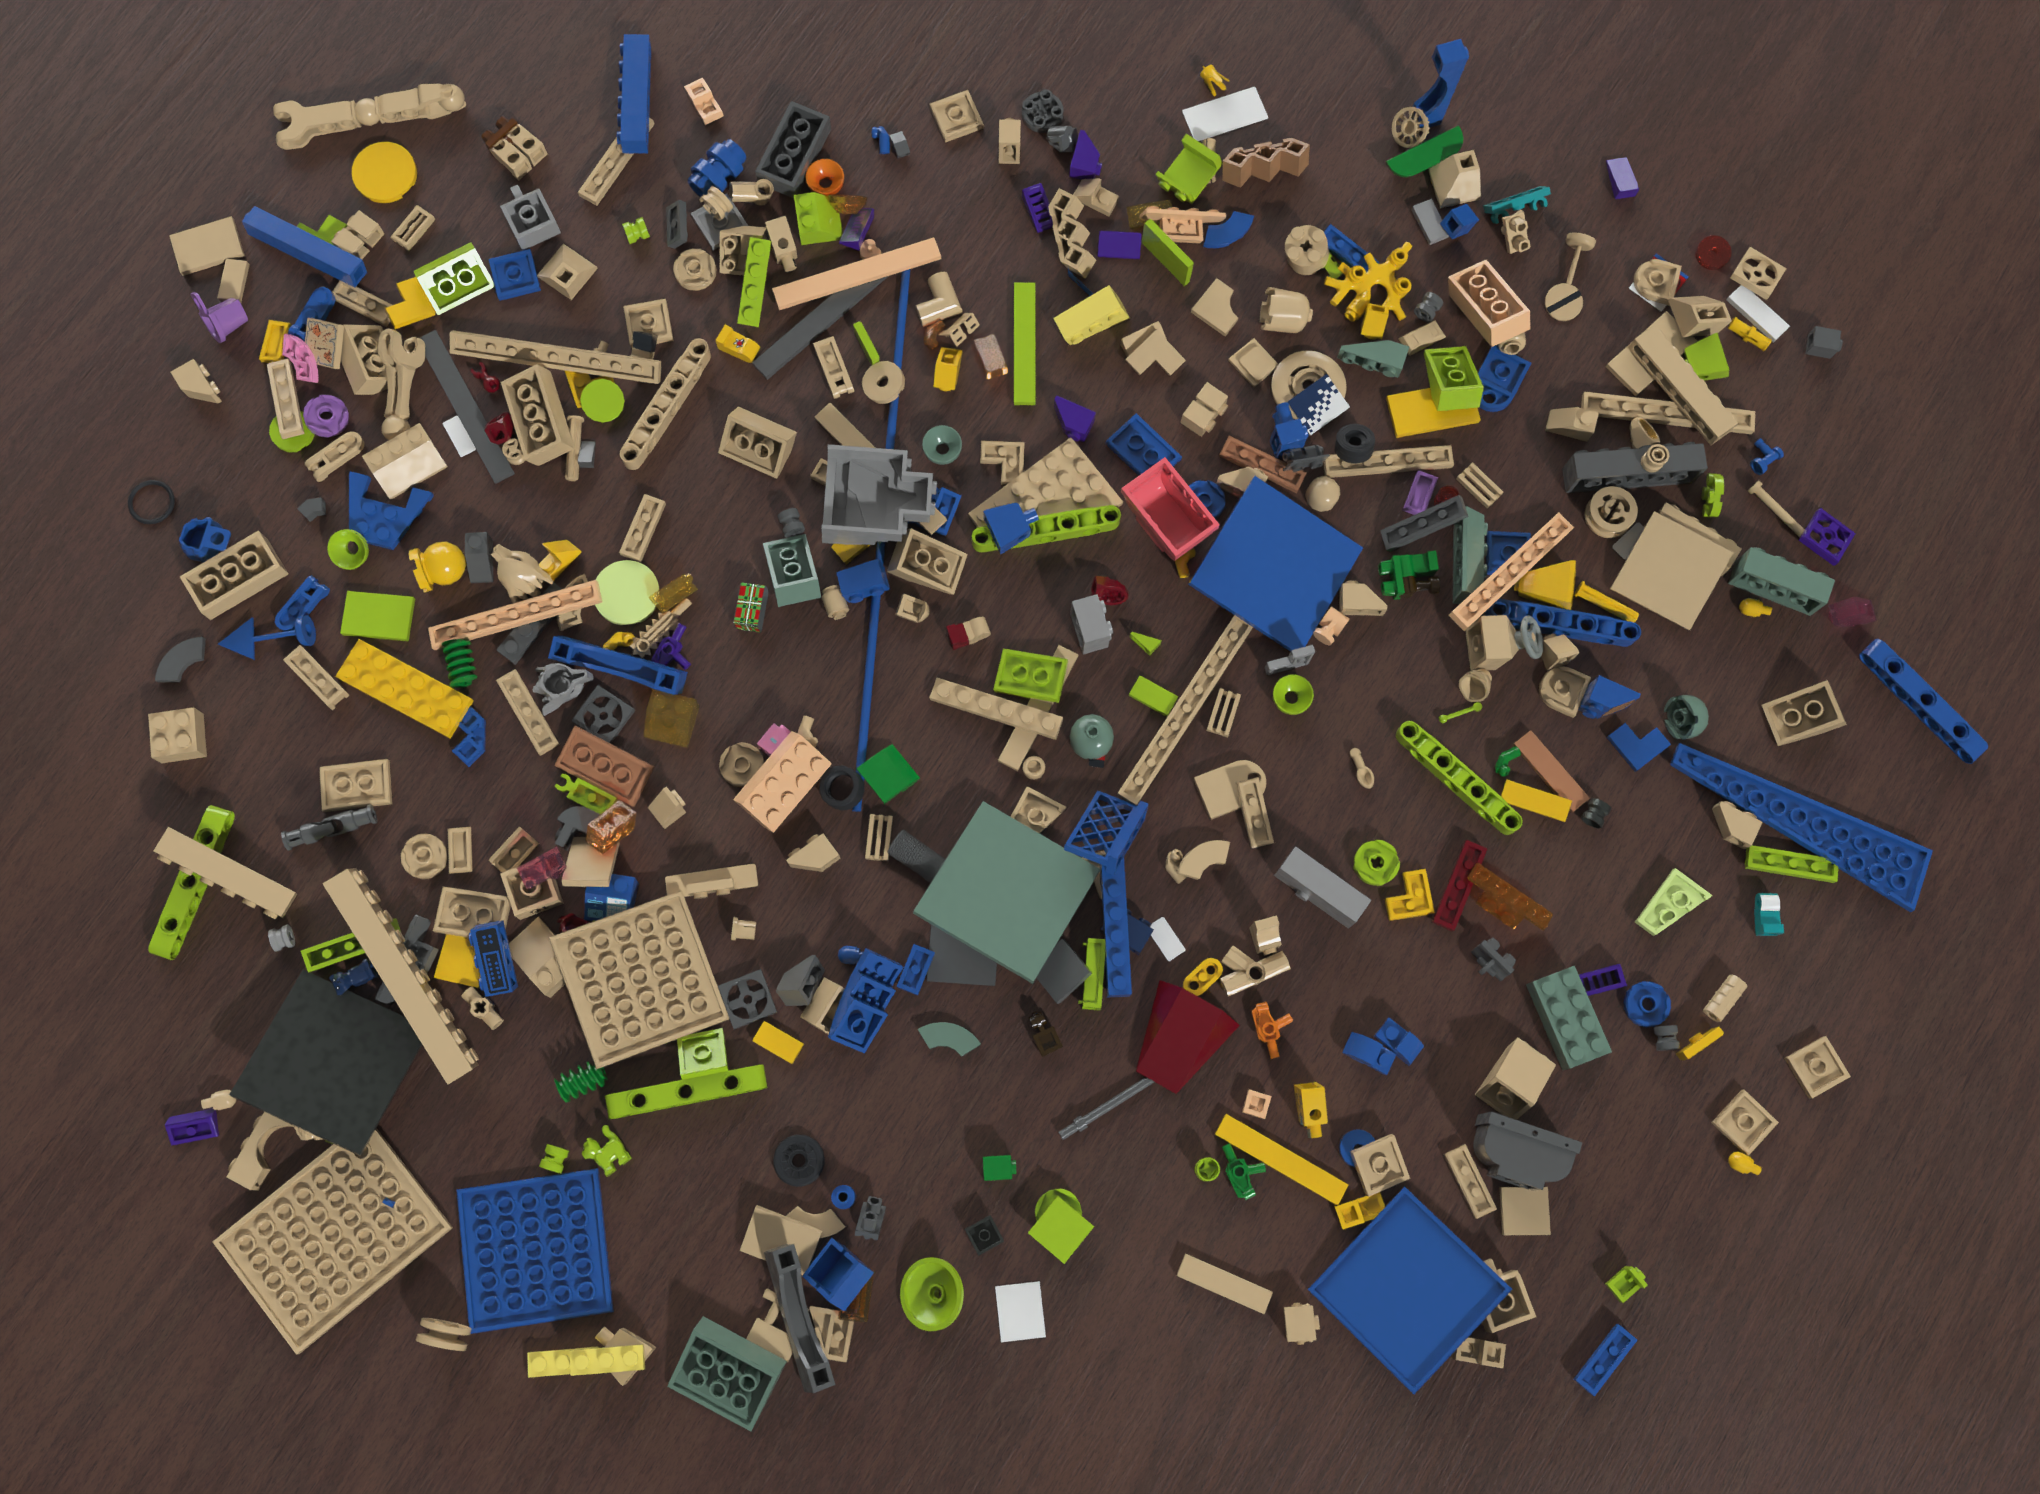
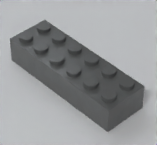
(1623, 468)

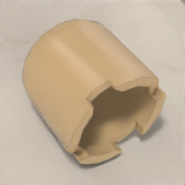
(1285, 311)

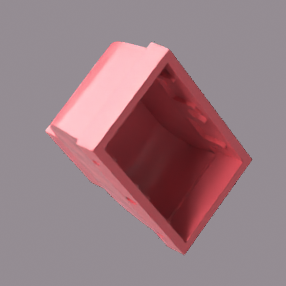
(1169, 510)

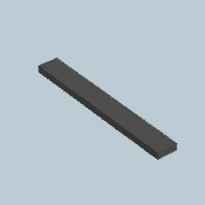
(811, 327)
(465, 407)

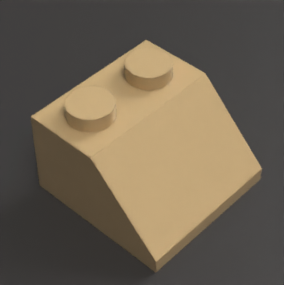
(823, 1005)

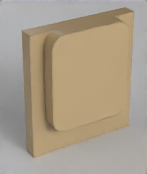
(1253, 362)

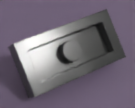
(676, 224)

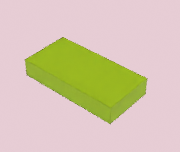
(866, 343)
(1153, 696)

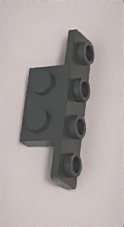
(423, 952)

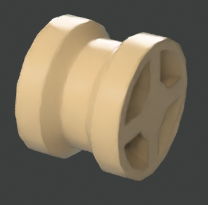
(512, 447)

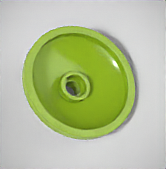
(921, 1294)

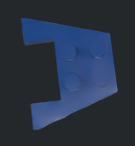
(378, 521)

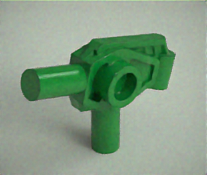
(1239, 1173)

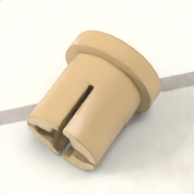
(743, 929)

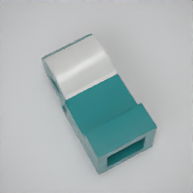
(1767, 915)

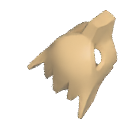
(519, 576)

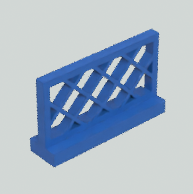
(1121, 842)

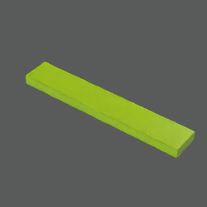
(1024, 343)

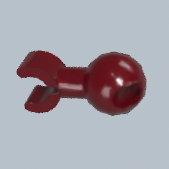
(490, 383)

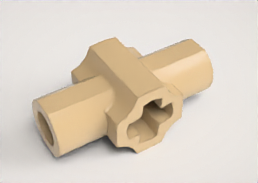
(490, 1016)

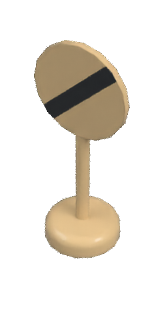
(1565, 300)

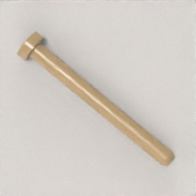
(1776, 508)

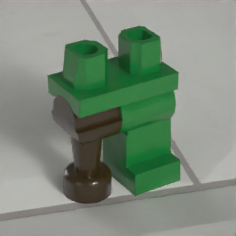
(1403, 575)

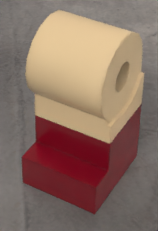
(967, 632)

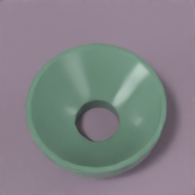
(942, 435)

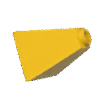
(1549, 585)

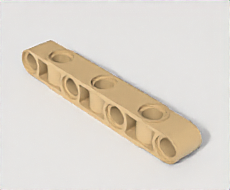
(665, 404)

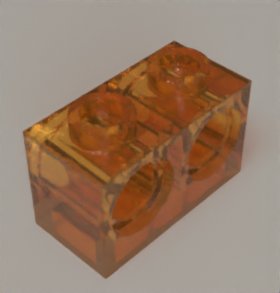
(611, 827)

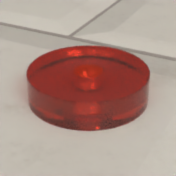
(1719, 246)

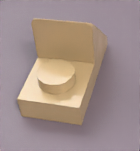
(1094, 196)

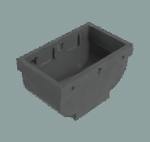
(1520, 1155)

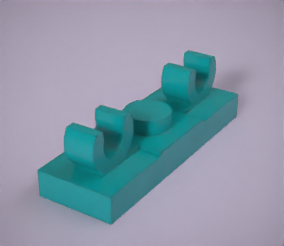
(1517, 202)

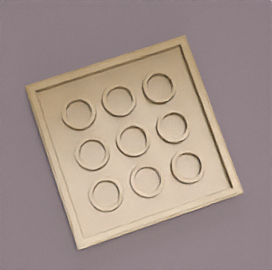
(1671, 570)

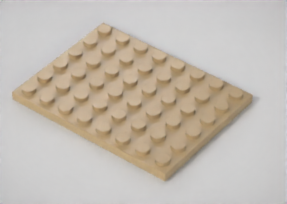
(330, 1239)

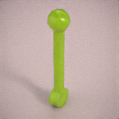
(1476, 707)

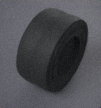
(1351, 453)

